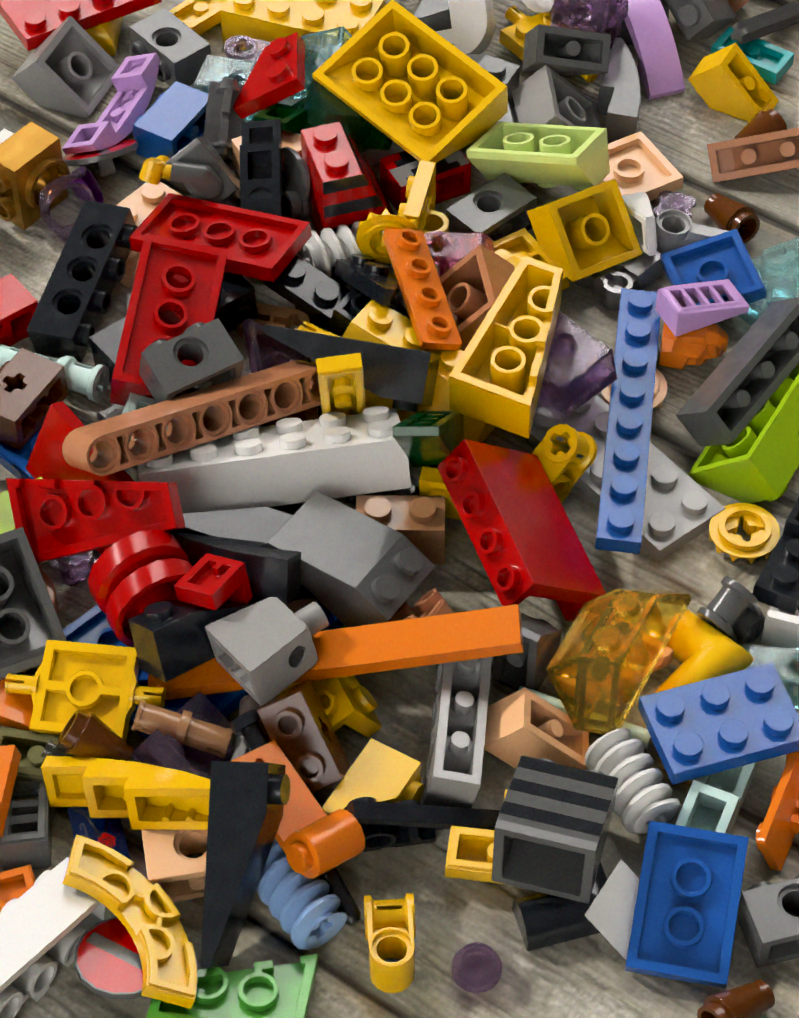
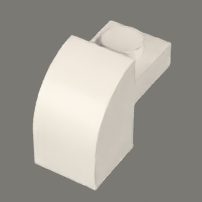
(471, 25)

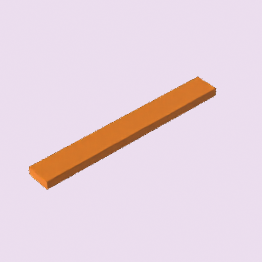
(380, 649)

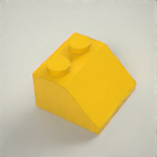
(586, 231)

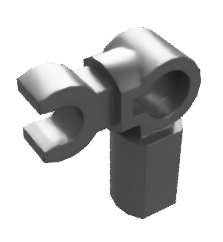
(635, 276)

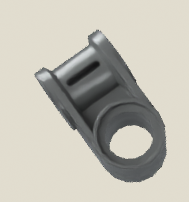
(734, 613)

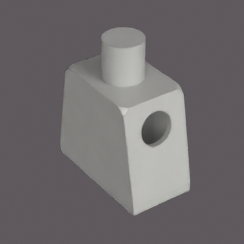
(267, 645)

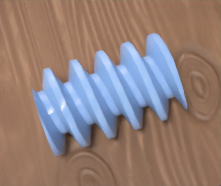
(299, 902)

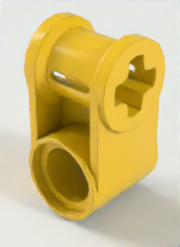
(561, 461)
(390, 934)

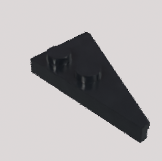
(370, 278)
(411, 823)

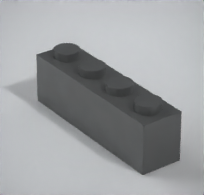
(745, 377)

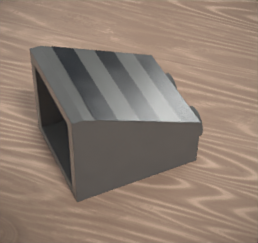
(553, 828)

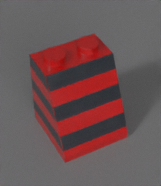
(340, 179)

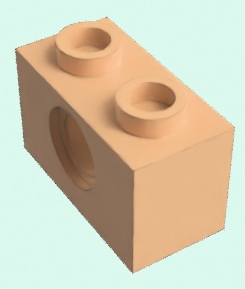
(168, 861)

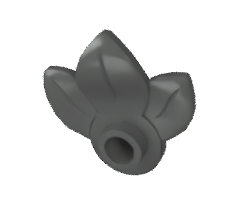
(296, 186)

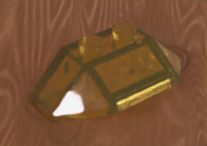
(613, 654)

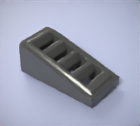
(27, 828)

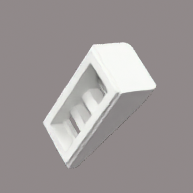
(642, 220)

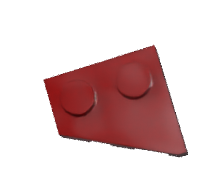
(274, 77)

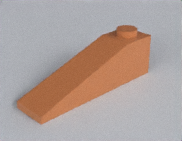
(754, 155)

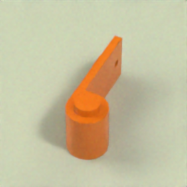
(306, 834)

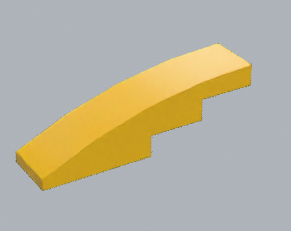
(139, 791)

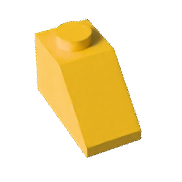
(732, 84)
(378, 774)

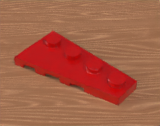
(89, 515)

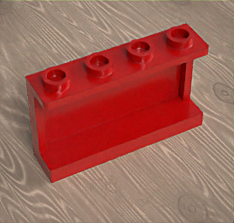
(519, 527)

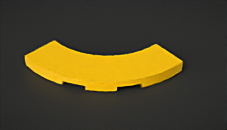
(147, 914)

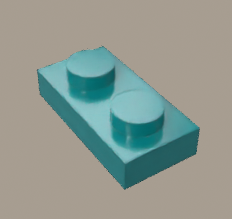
(766, 58)

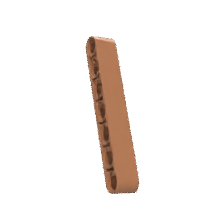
(225, 409)

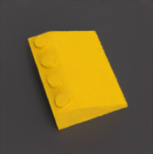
(414, 85)

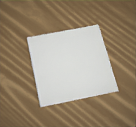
(615, 907)

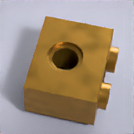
(27, 165)

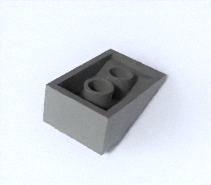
(352, 561)
(25, 607)

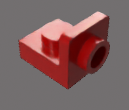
(214, 582)

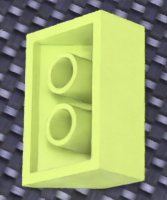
(543, 154)

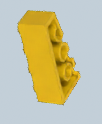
(508, 355)

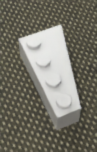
(41, 933)

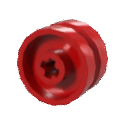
(136, 574)

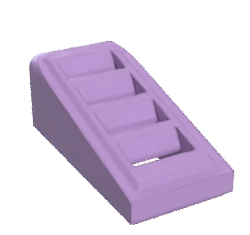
(681, 314)

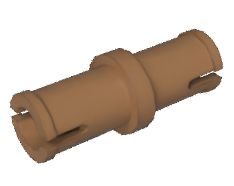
(183, 728)

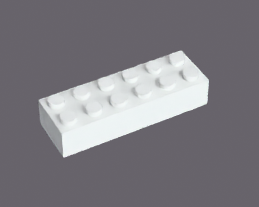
(288, 463)

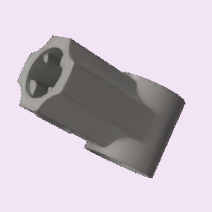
(676, 230)

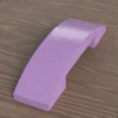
(655, 47)
(135, 86)

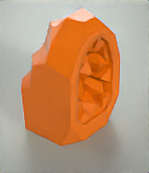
(692, 347)

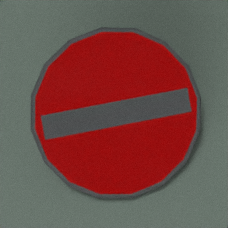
(102, 158)
(109, 961)

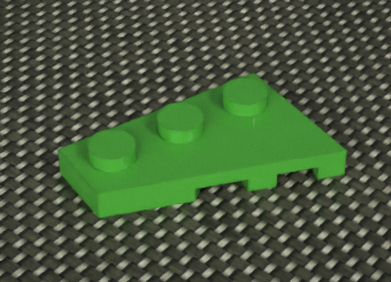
(248, 993)

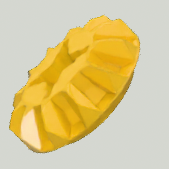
(369, 233)
(755, 521)

